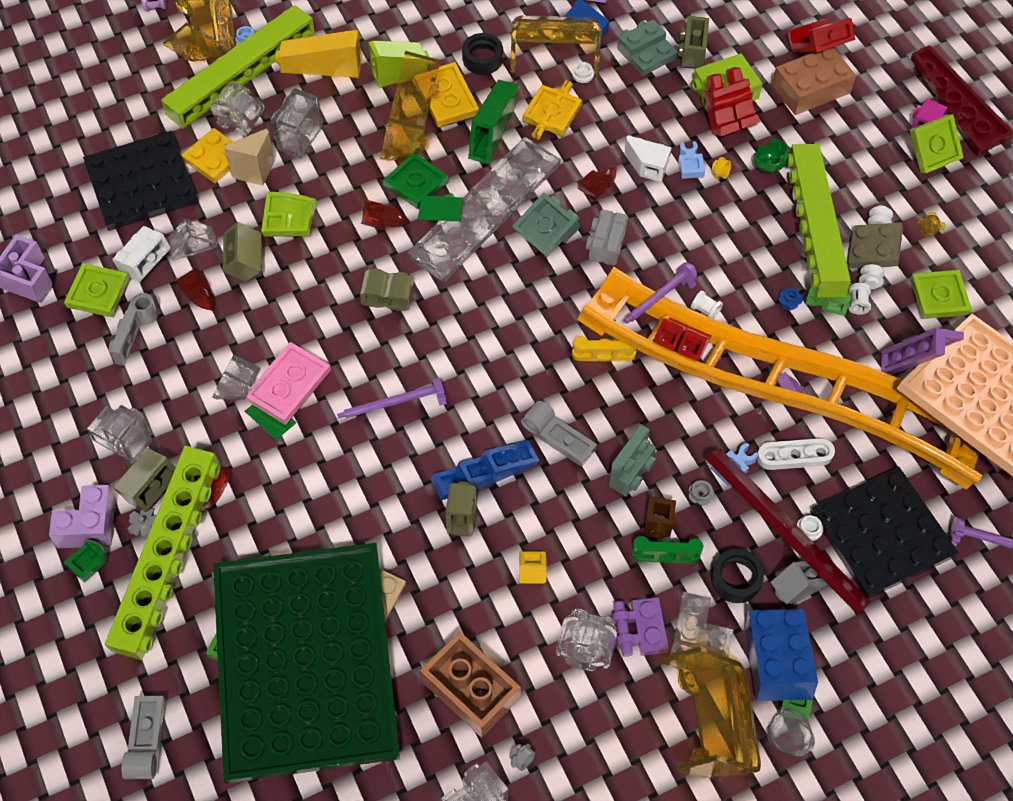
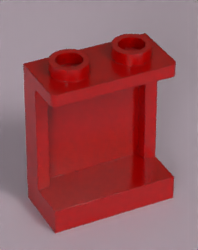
(821, 35)

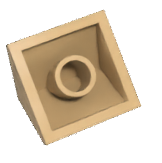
(251, 157)

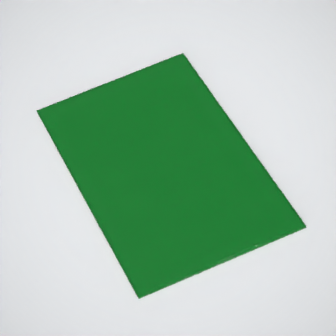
(440, 208)
(268, 423)

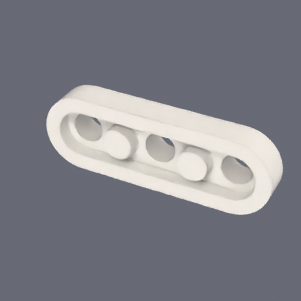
(804, 449)

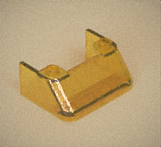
(556, 30)
(209, 31)
(410, 107)
(722, 714)

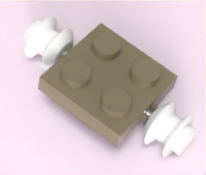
(876, 246)

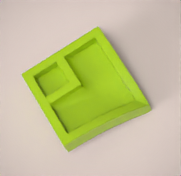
(287, 214)

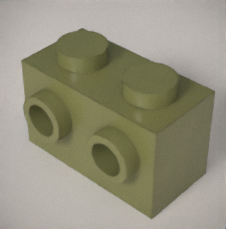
(695, 42)
(242, 252)
(146, 480)

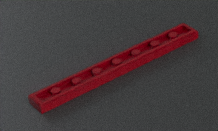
(789, 531)

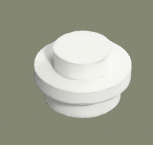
(583, 72)
(811, 527)

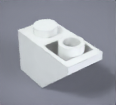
(647, 157)

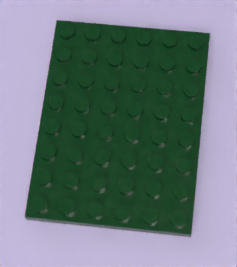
(303, 663)

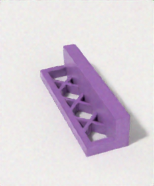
(918, 349)

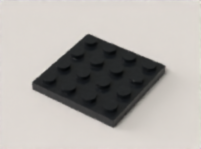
(140, 180)
(884, 532)

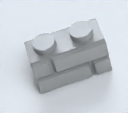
(607, 237)

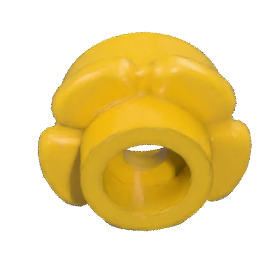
(721, 168)

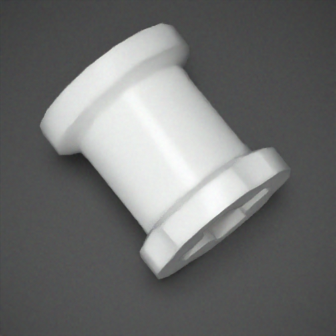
(860, 299)
(706, 305)

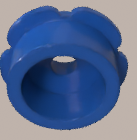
(790, 303)

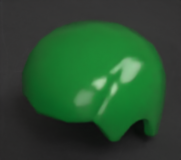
(772, 157)

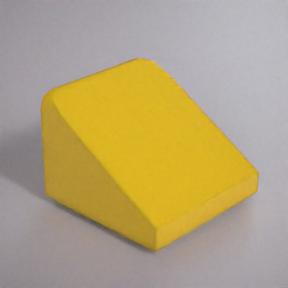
(532, 567)

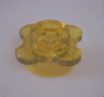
(930, 224)

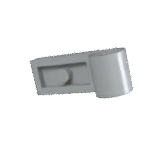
(129, 326)
(542, 423)
(144, 738)

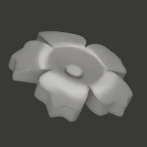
(141, 523)

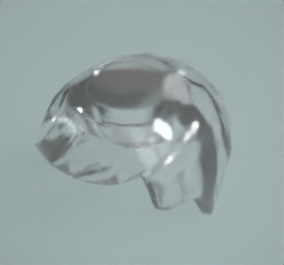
(790, 732)

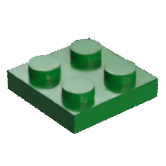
(415, 179)

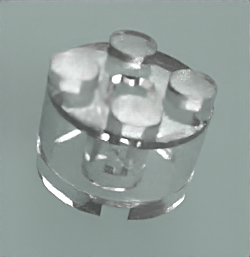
(237, 108)
(587, 640)

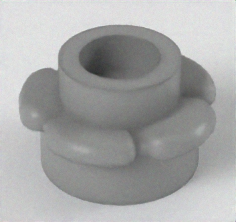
(705, 488)
(521, 756)

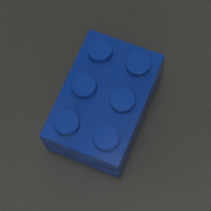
(780, 655)

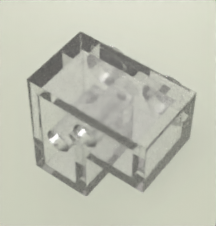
(121, 432)
(693, 630)
(479, 785)

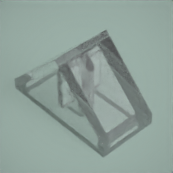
(191, 239)

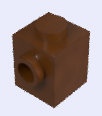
(660, 517)

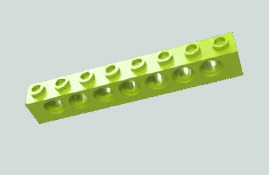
(136, 644)

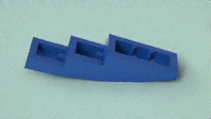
(488, 469)

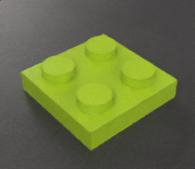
(936, 143)
(96, 290)
(941, 294)

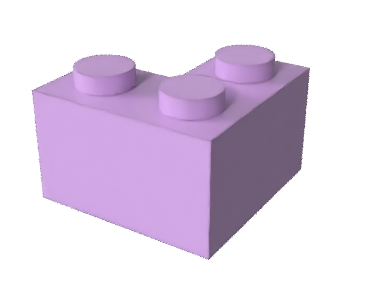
(22, 270)
(90, 522)

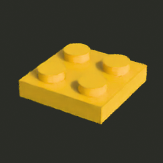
(209, 155)

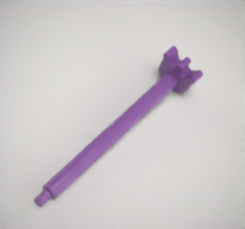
(685, 273)
(435, 388)
(959, 529)

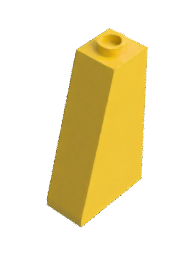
(322, 55)

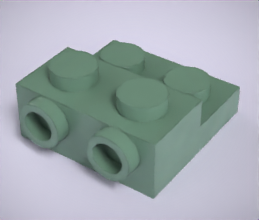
(646, 47)
(547, 224)
(632, 462)

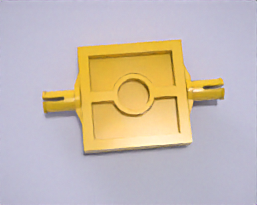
(552, 110)

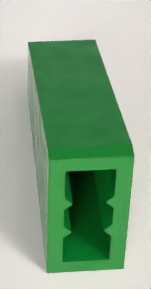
(492, 121)

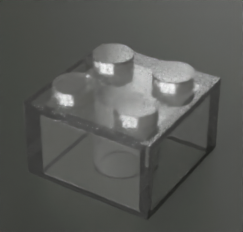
(297, 123)

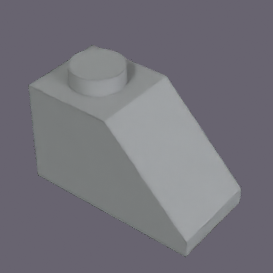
(797, 582)

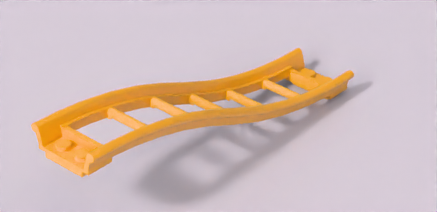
(619, 288)

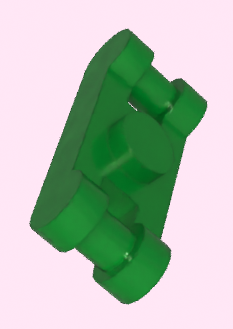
(667, 551)

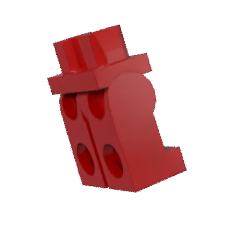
(729, 102)
(681, 336)

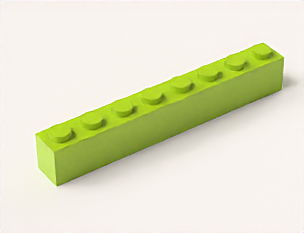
(236, 66)
(818, 221)

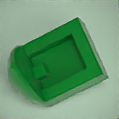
(87, 560)

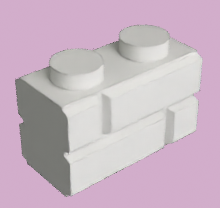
(141, 253)

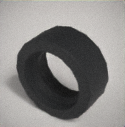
(482, 41)
(741, 557)

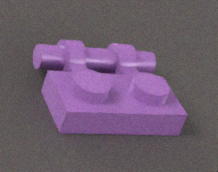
(649, 627)

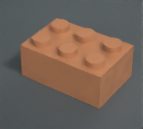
(813, 80)
(470, 684)

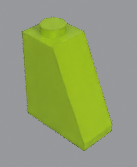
(387, 59)

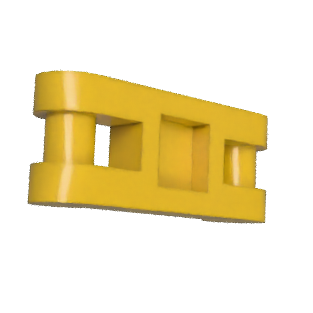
(602, 350)

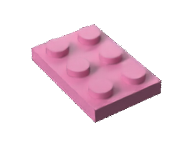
(288, 383)

